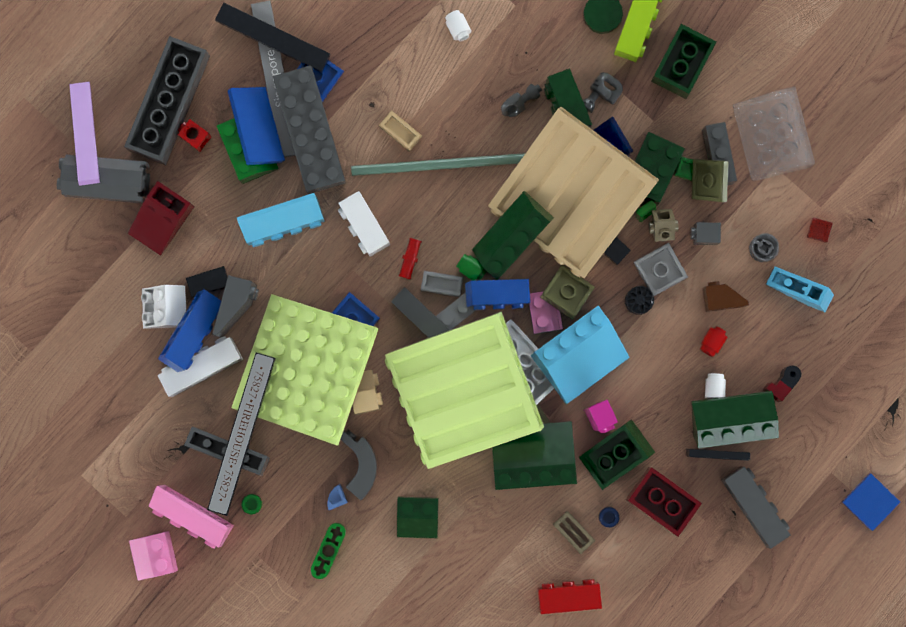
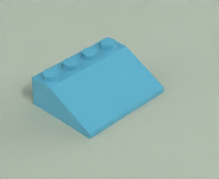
(581, 355)

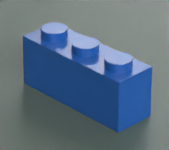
(497, 294)

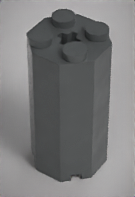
(119, 180)

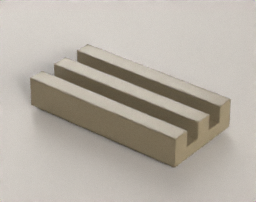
(585, 545)

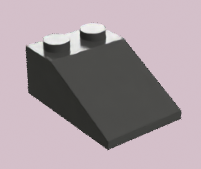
(235, 302)

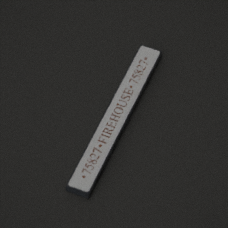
(241, 434)

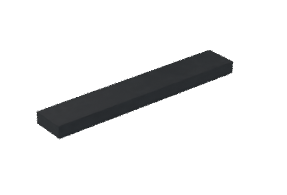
(272, 37)

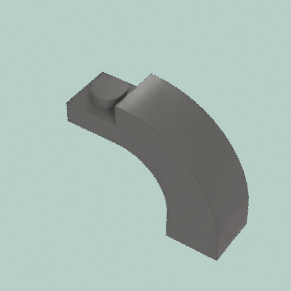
(367, 468)

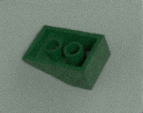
(617, 454)

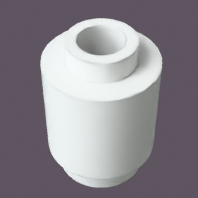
(458, 25)
(715, 386)

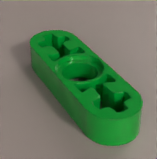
(329, 534)

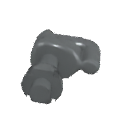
(600, 90)
(515, 104)

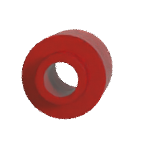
(713, 341)

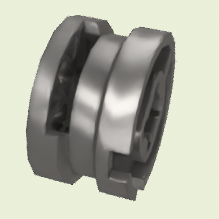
(764, 247)

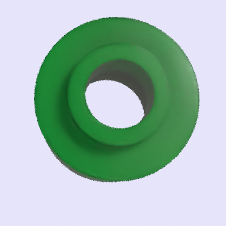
(471, 268)

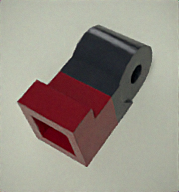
(788, 379)

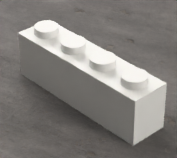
(205, 364)

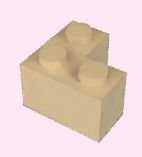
(367, 397)

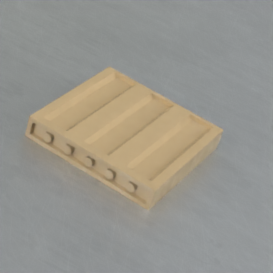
(582, 185)

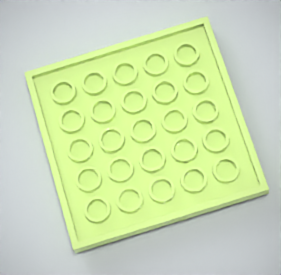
(314, 368)

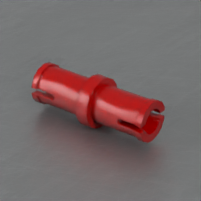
(410, 258)

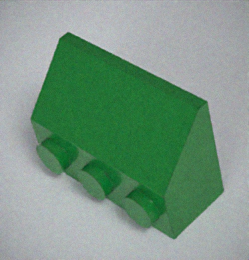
(231, 140)

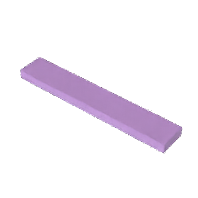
(84, 133)

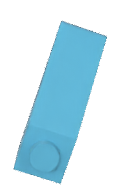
(800, 289)

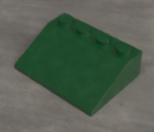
(537, 459)

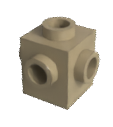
(663, 225)

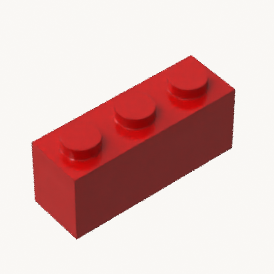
(569, 597)

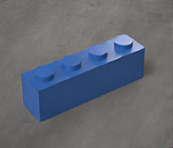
(190, 331)

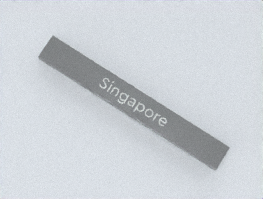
(273, 66)

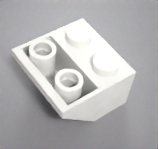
(163, 306)

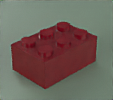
(663, 501)

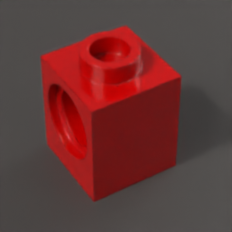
(200, 141)

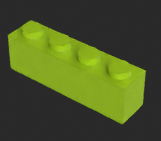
(636, 29)

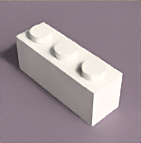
(363, 224)

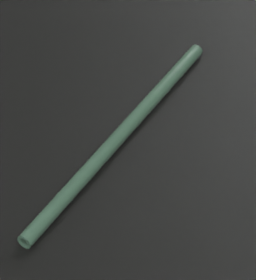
(436, 164)

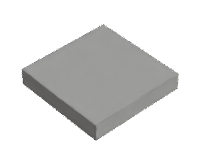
(660, 269)

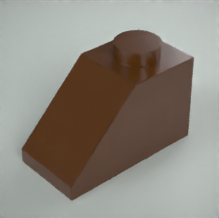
(722, 297)

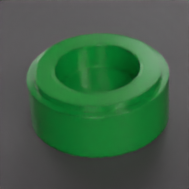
(251, 504)

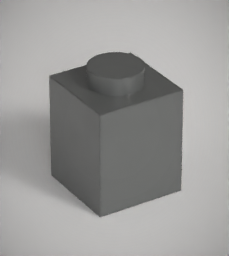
(706, 233)

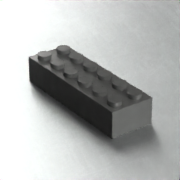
(167, 100)
(309, 129)

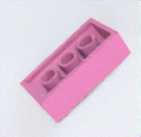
(190, 515)

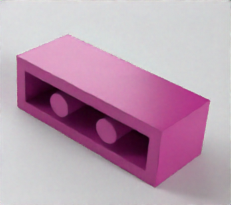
(601, 416)

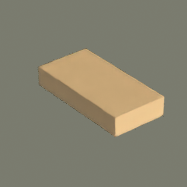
(400, 130)

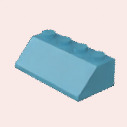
(281, 220)

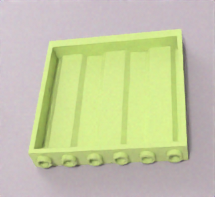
(464, 391)

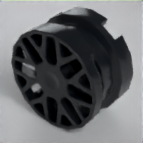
(639, 300)

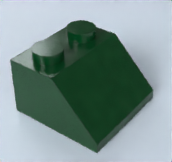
(417, 517)

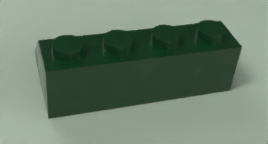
(511, 235)
(734, 419)

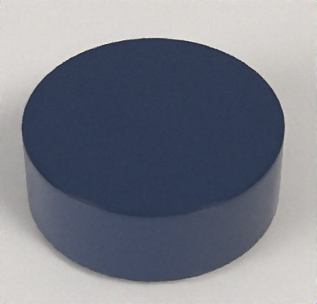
(609, 517)

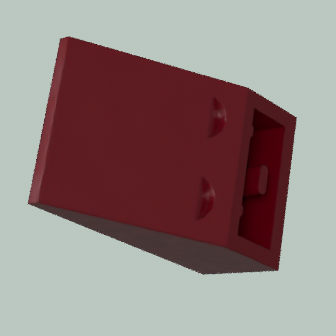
(160, 218)

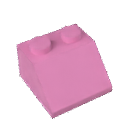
(153, 555)

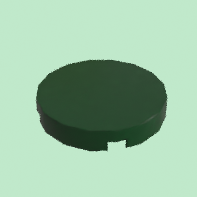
(603, 15)

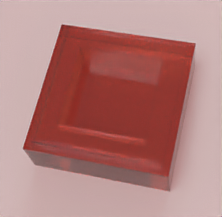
(819, 230)

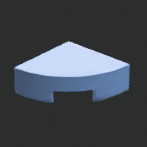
(336, 497)

